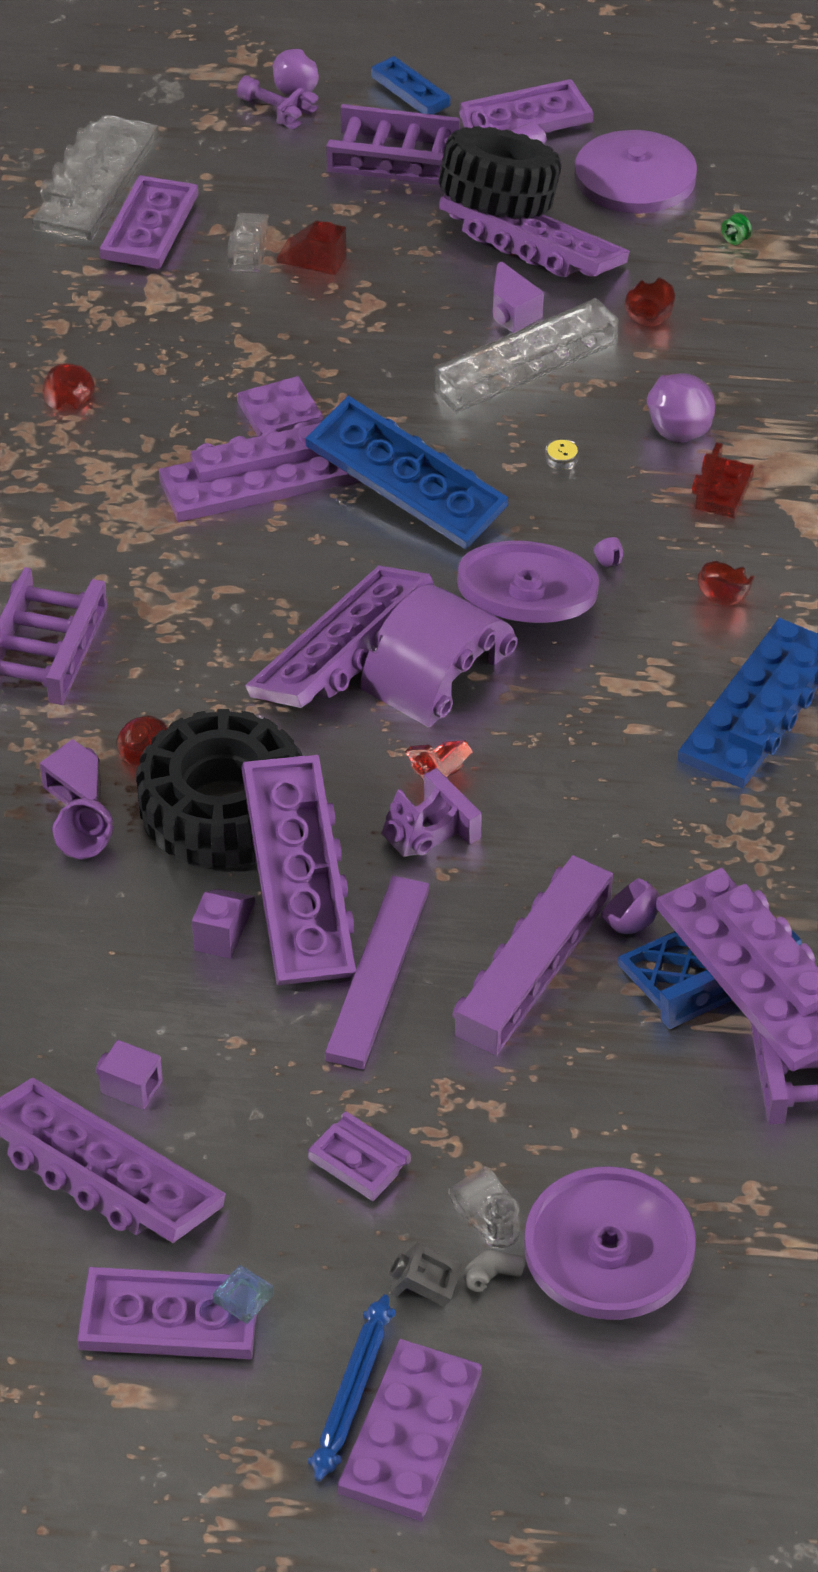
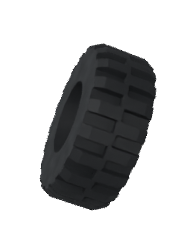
(196, 753)

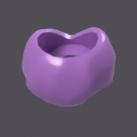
(681, 407)

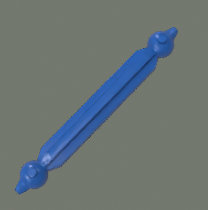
(351, 1388)

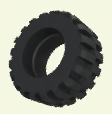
(499, 172)

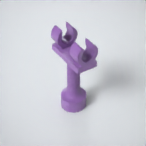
(287, 108)

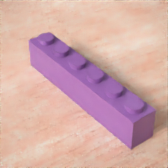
(532, 955)

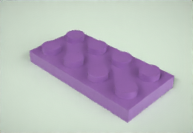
(548, 105)
(149, 222)
(160, 1315)
(409, 1430)

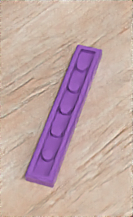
(377, 973)

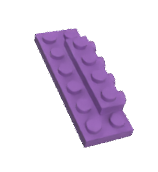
(540, 241)
(248, 473)
(336, 643)
(299, 870)
(751, 960)
(102, 1164)

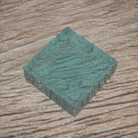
(243, 1294)

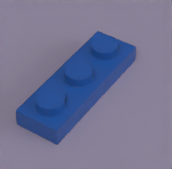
(410, 86)

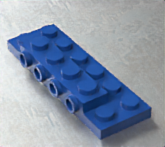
(407, 472)
(756, 706)

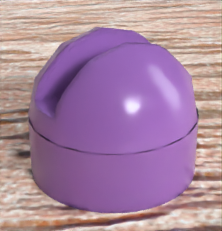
(609, 552)

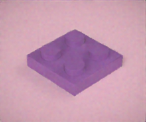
(279, 406)

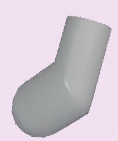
(489, 1264)

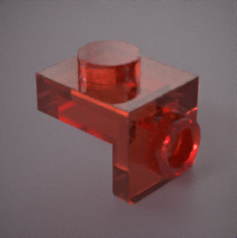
(446, 757)

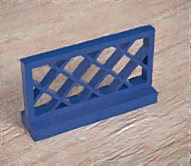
(691, 993)

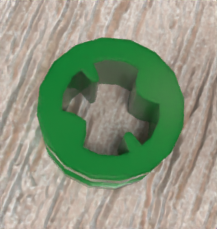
(736, 229)

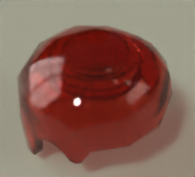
(650, 302)
(67, 385)
(724, 583)
(137, 736)

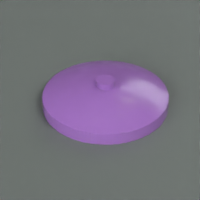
(635, 171)
(527, 581)
(609, 1243)

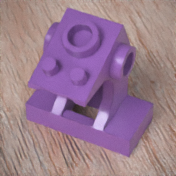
(443, 809)

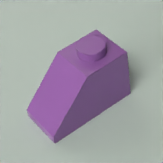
(515, 299)
(72, 773)
(220, 921)

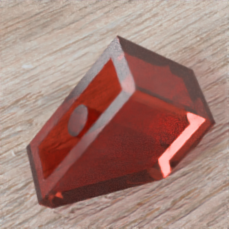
(316, 248)

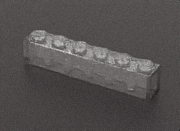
(525, 355)

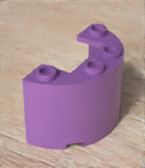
(426, 647)

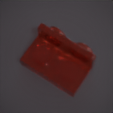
(721, 483)

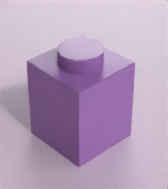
(129, 1074)

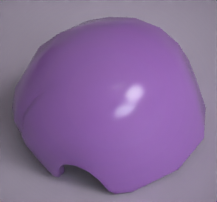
(294, 71)
(82, 828)
(632, 908)

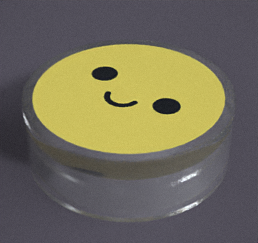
(562, 454)

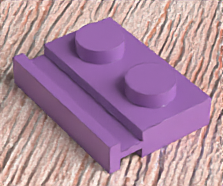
(359, 1156)

